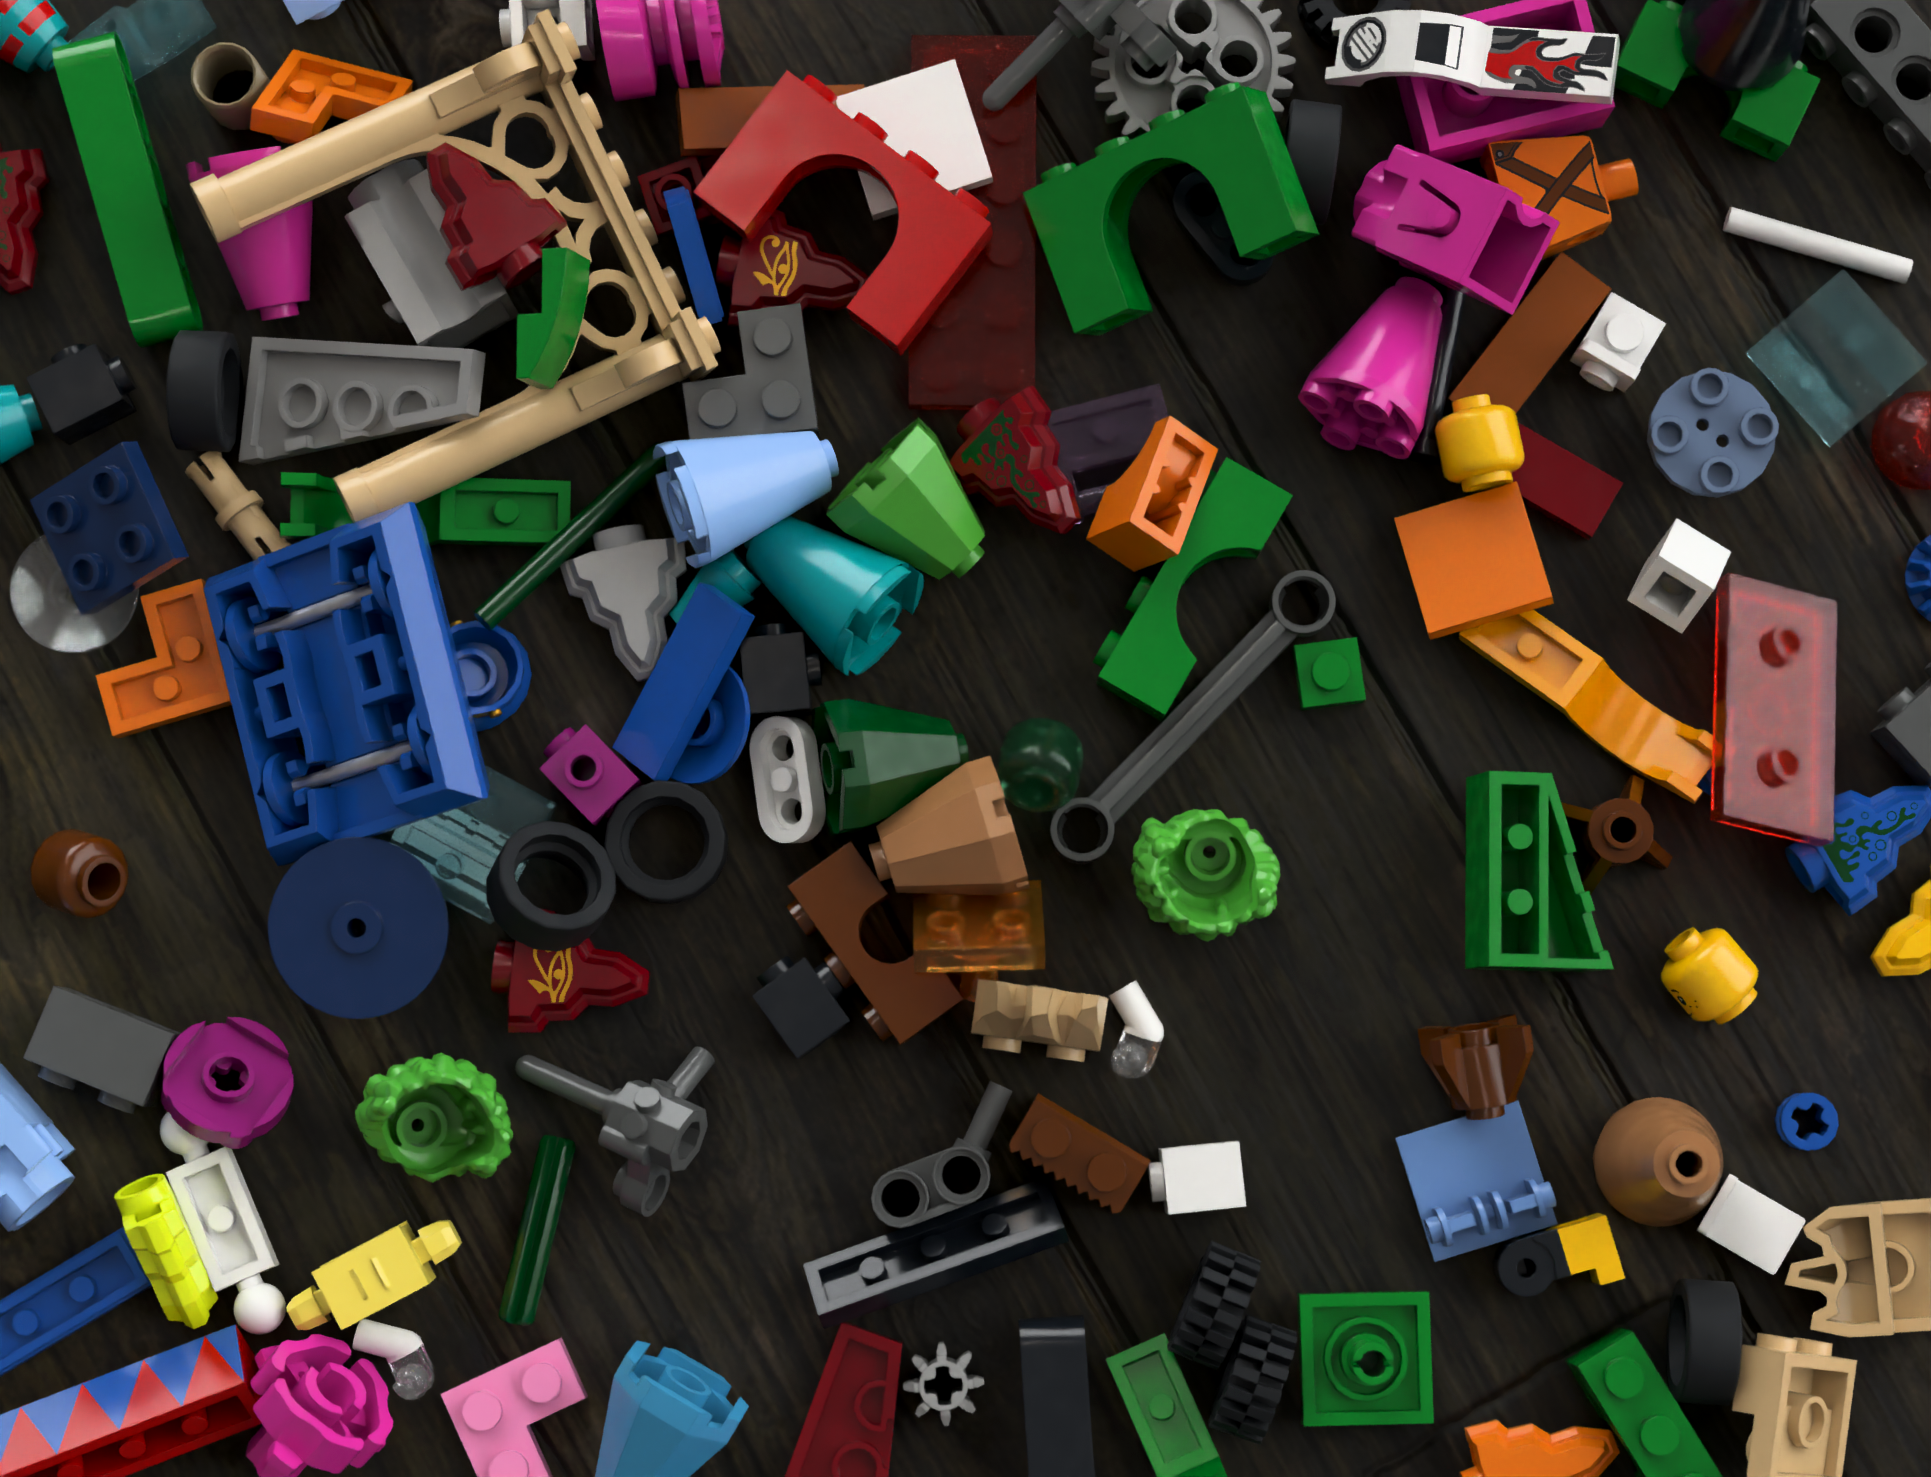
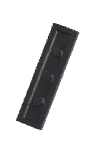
(935, 1253)

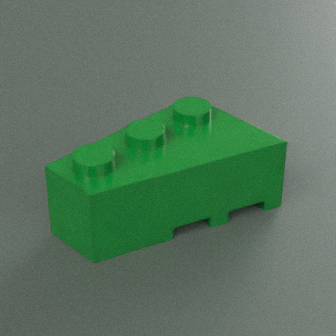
(1523, 881)

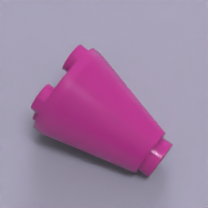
(1380, 373)

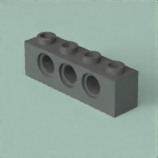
(1872, 76)

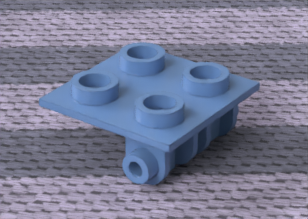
(1476, 1182)

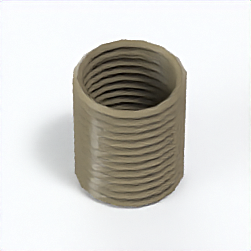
(211, 67)

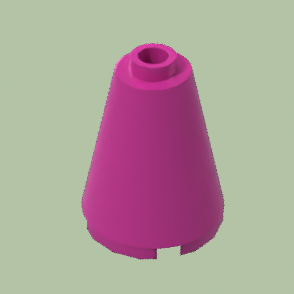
(271, 258)

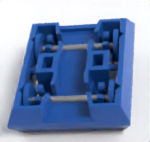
(362, 683)

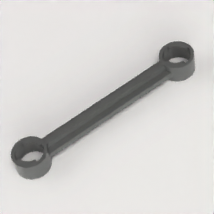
(1194, 715)

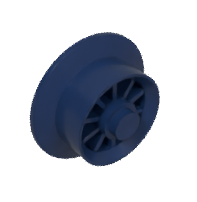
(358, 927)

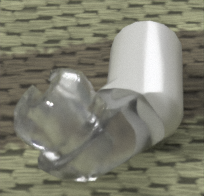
(1141, 1033)
(404, 1354)

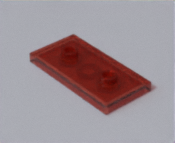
(1774, 710)

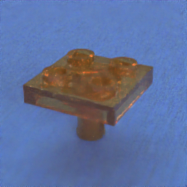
(979, 934)

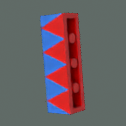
(136, 1413)

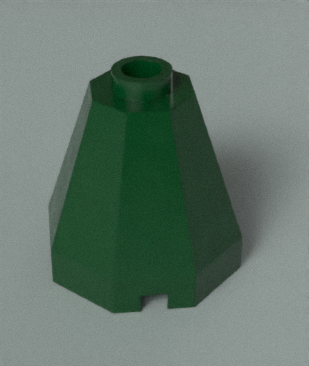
(879, 759)

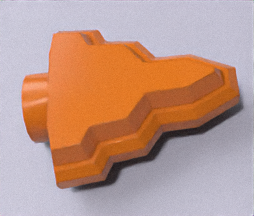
(1535, 1453)

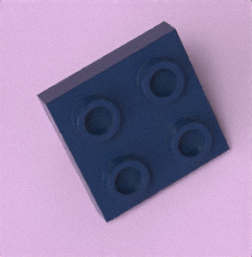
(109, 527)

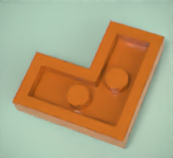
(315, 88)
(184, 675)

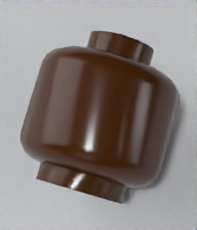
(79, 873)

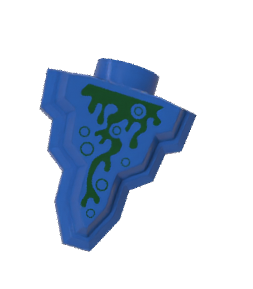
(1863, 844)

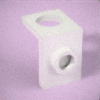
(1751, 1225)

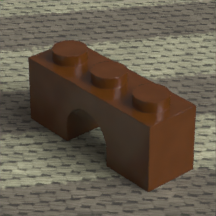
(836, 901)

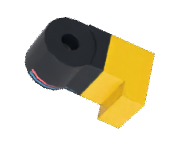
(1534, 1259)

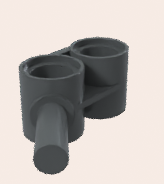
(927, 1172)

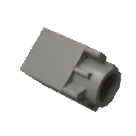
(401, 236)

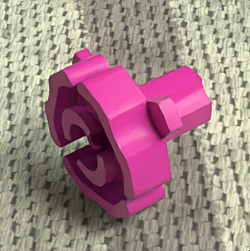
(316, 1408)

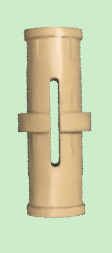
(236, 506)

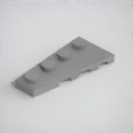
(345, 393)

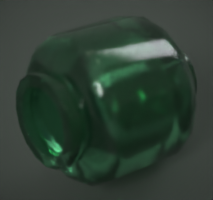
(1040, 764)

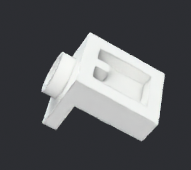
(1616, 344)

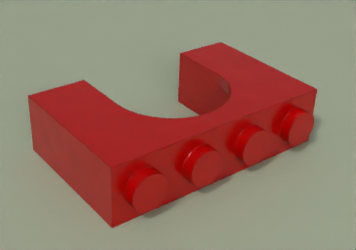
(804, 133)

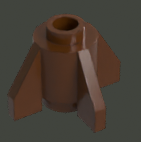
(1600, 845)
(1479, 1063)

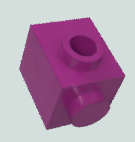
(588, 773)

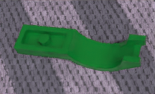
(468, 513)
(1164, 1411)

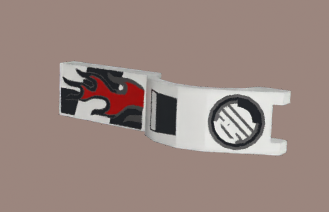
(1475, 55)

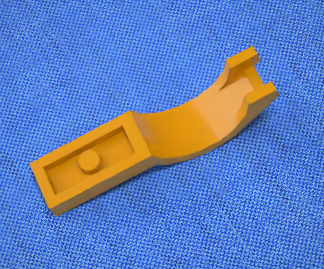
(1596, 700)

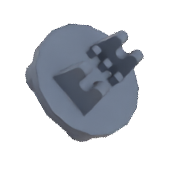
(1730, 411)

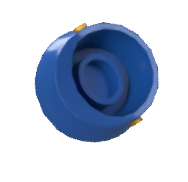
(493, 671)

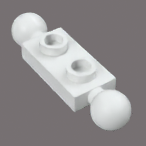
(225, 1227)

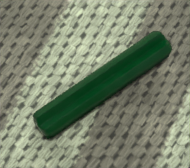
(537, 1230)

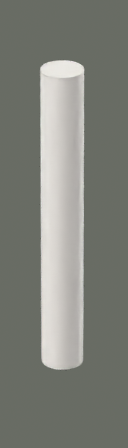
(1818, 245)

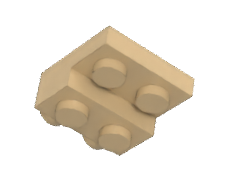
(1797, 1405)

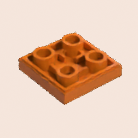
(1473, 560)

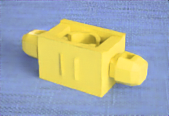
(373, 1275)

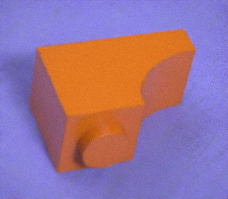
(1155, 499)

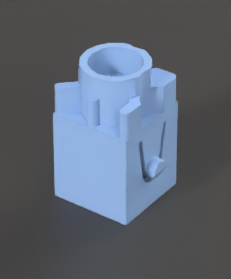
(28, 1156)

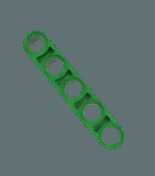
(127, 188)

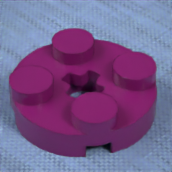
(220, 1115)

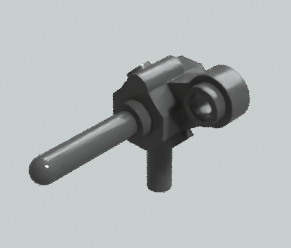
(1075, 18)
(642, 1123)

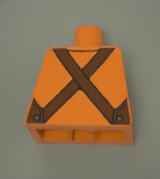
(1562, 181)

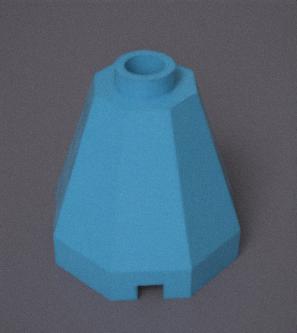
(665, 1416)

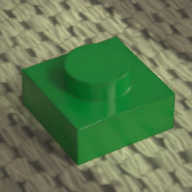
(1329, 673)

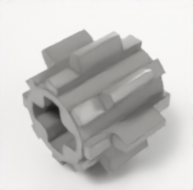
(930, 1396)

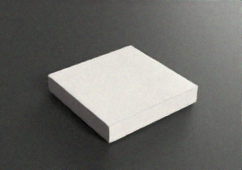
(930, 117)

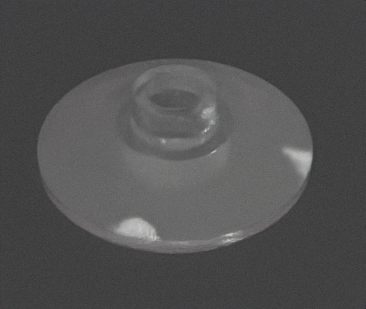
(47, 612)

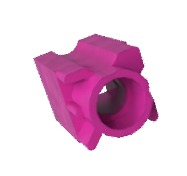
(1452, 226)

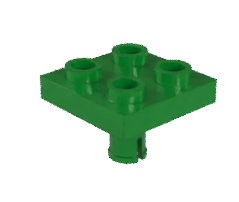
(1365, 1358)

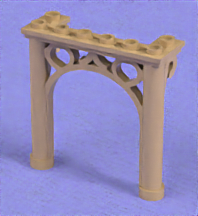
(416, 126)

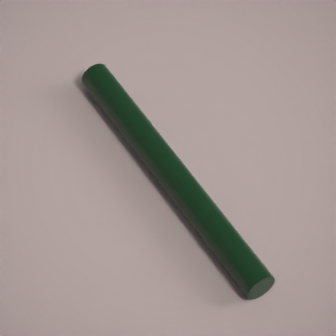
(569, 539)

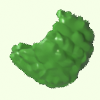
(1201, 889)
(458, 1114)

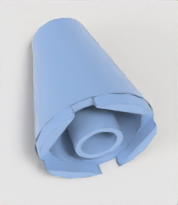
(739, 486)

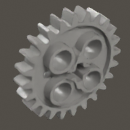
(1232, 29)

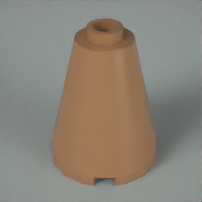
(1658, 1161)

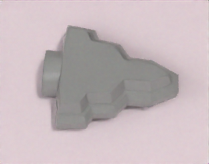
(629, 591)

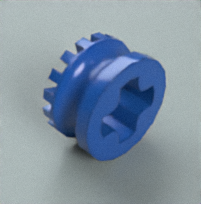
(1787, 1127)

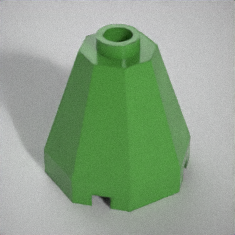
(912, 506)

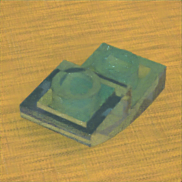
(153, 30)

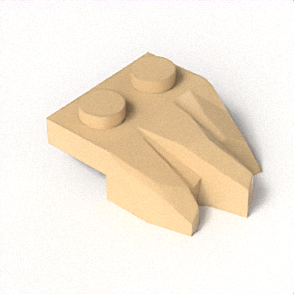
(1040, 1015)
(1870, 1268)

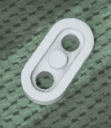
(786, 780)

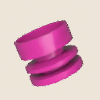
(656, 33)

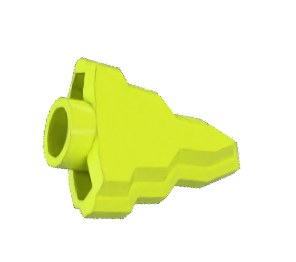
(166, 1249)

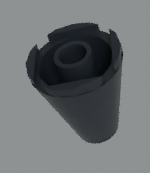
(1743, 40)

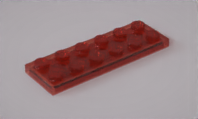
(985, 328)

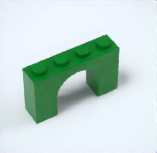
(1086, 207)

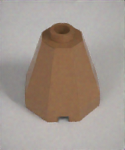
(953, 838)

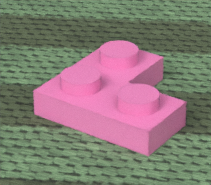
(499, 1406)

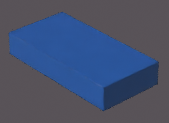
(693, 254)

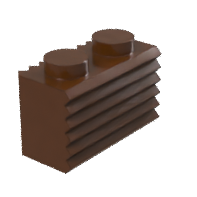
(1078, 1154)

